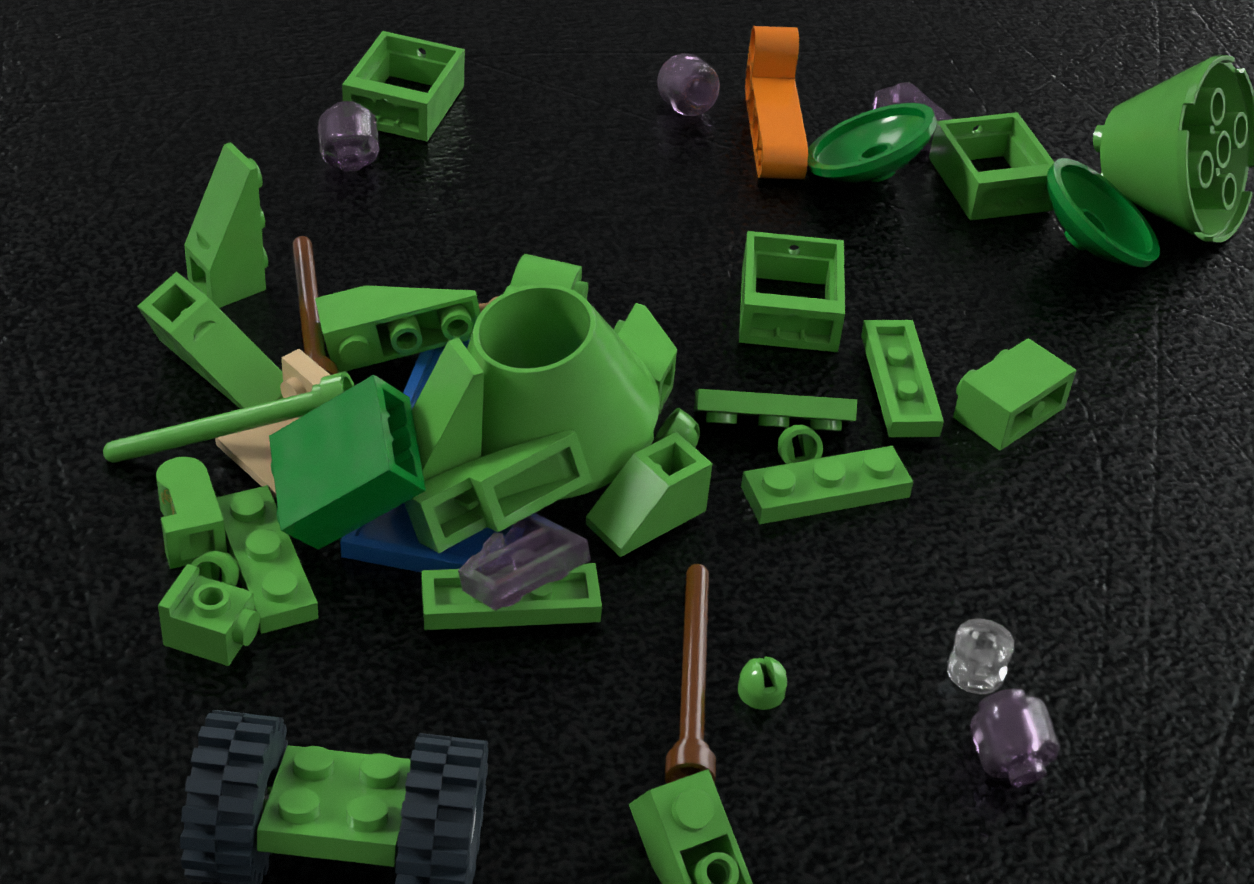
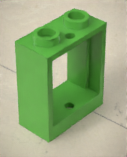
(399, 108)
(992, 192)
(792, 319)

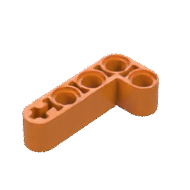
(774, 103)

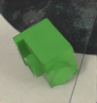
(207, 617)

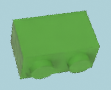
(1013, 393)

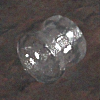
(980, 656)

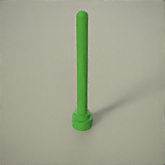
(228, 422)

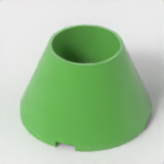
(560, 369)

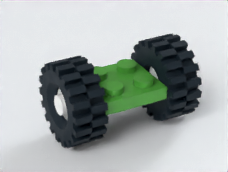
(267, 797)

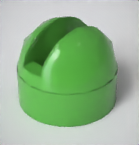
(682, 424)
(809, 442)
(210, 564)
(752, 687)

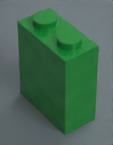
(346, 463)

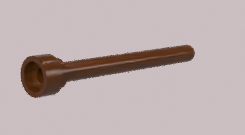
(307, 292)
(691, 753)

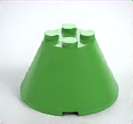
(1185, 148)

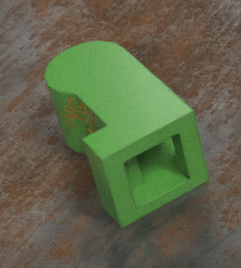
(190, 511)

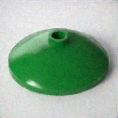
(872, 143)
(1100, 216)

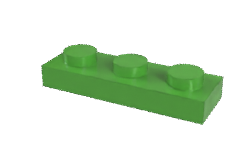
(901, 379)
(775, 409)
(826, 484)
(266, 560)
(558, 602)

